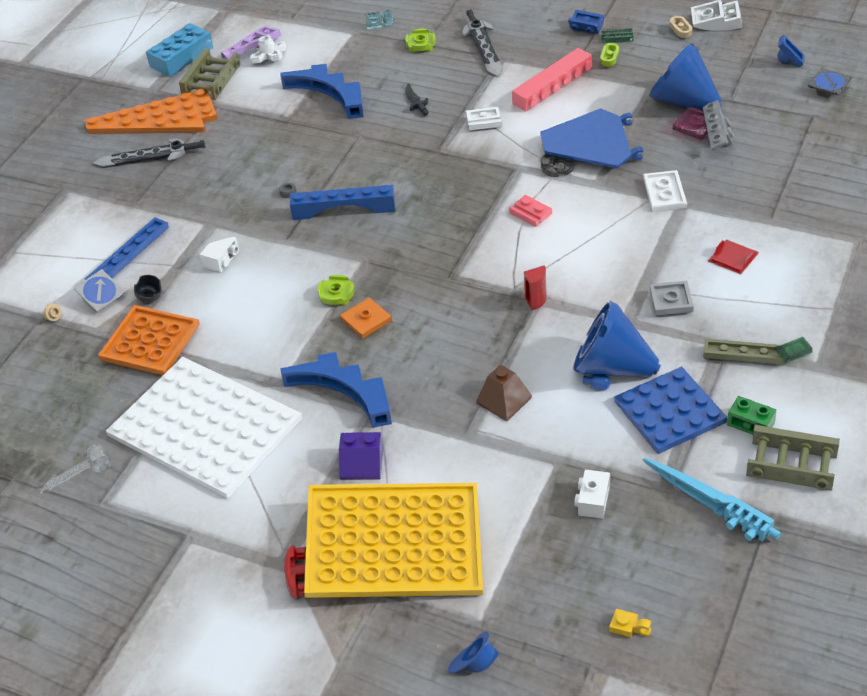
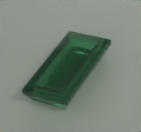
(794, 349)

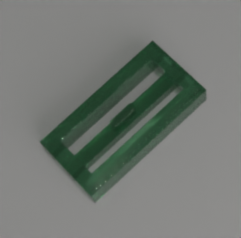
(617, 35)

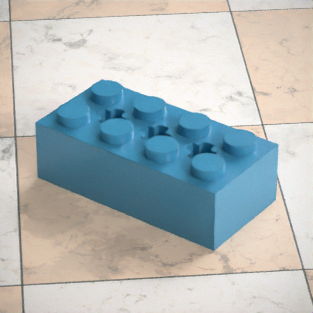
(179, 49)

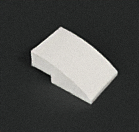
(717, 16)

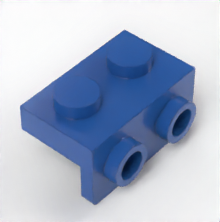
(586, 21)

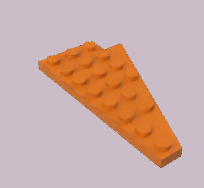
(170, 115)

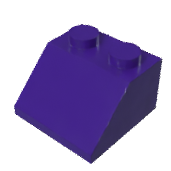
(360, 456)

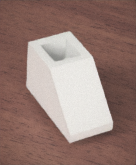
(219, 254)

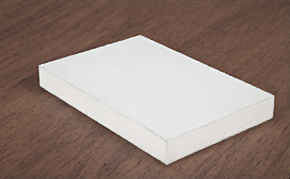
(664, 191)

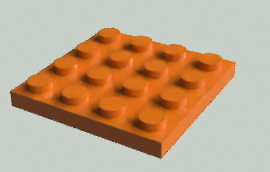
(149, 340)

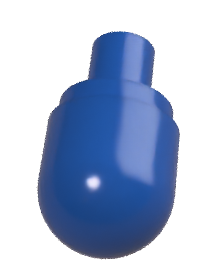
(598, 382)

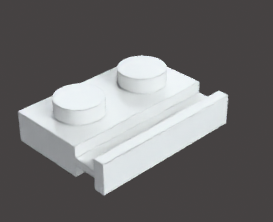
(483, 118)

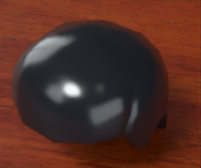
(148, 288)

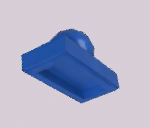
(789, 52)

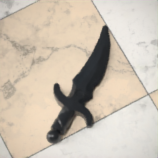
(415, 100)

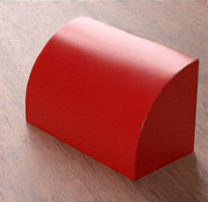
(535, 287)

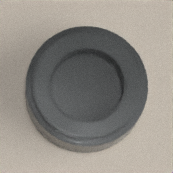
(287, 188)

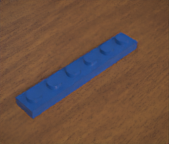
(132, 247)

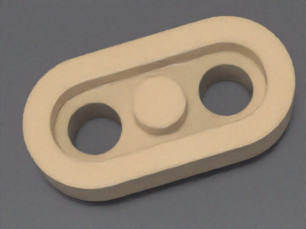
(681, 27)

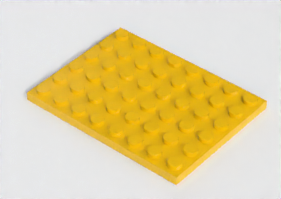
(393, 540)

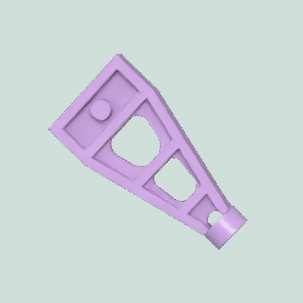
(247, 43)

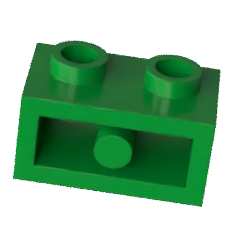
(747, 413)

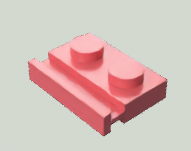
(530, 210)

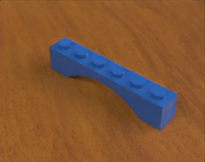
(377, 198)

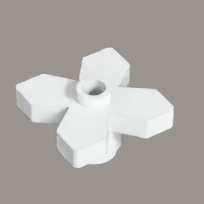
(268, 50)

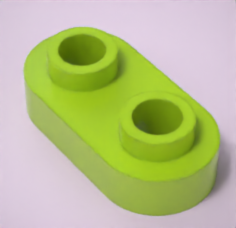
(609, 54)

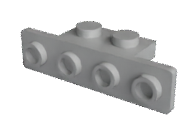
(717, 126)

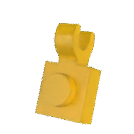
(626, 623)

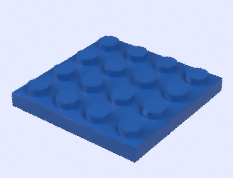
(670, 409)

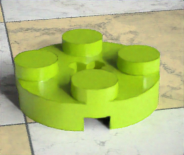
(420, 40)
(327, 292)

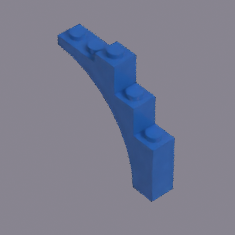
(331, 84)
(348, 380)

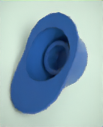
(476, 656)

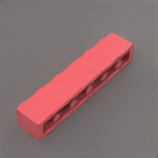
(551, 79)

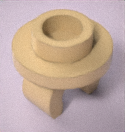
(52, 312)

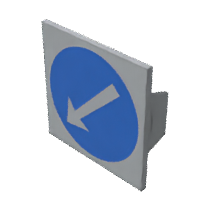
(99, 290)

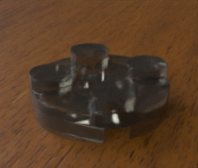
(550, 168)

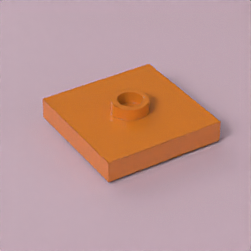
(365, 318)

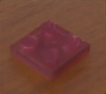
(692, 123)

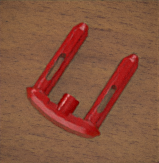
(294, 571)

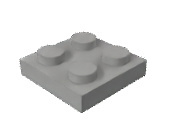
(671, 298)

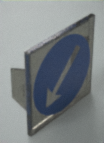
(829, 82)

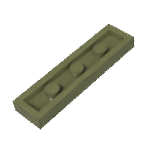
(741, 351)

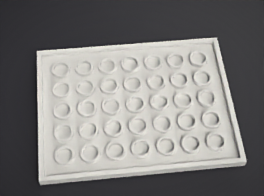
(204, 426)

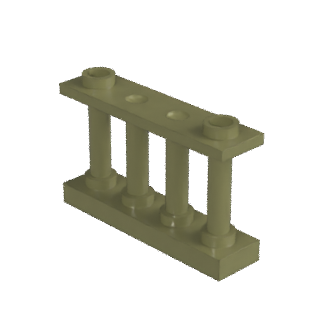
(202, 65)
(798, 442)

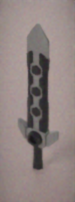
(478, 31)
(174, 150)

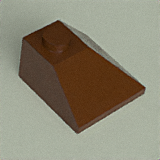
(503, 393)

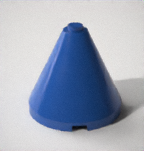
(686, 82)
(615, 347)

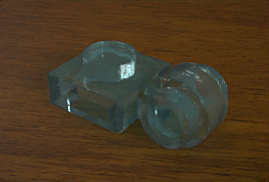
(375, 19)

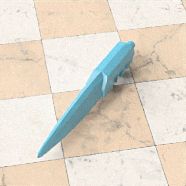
(723, 505)

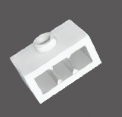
(593, 494)

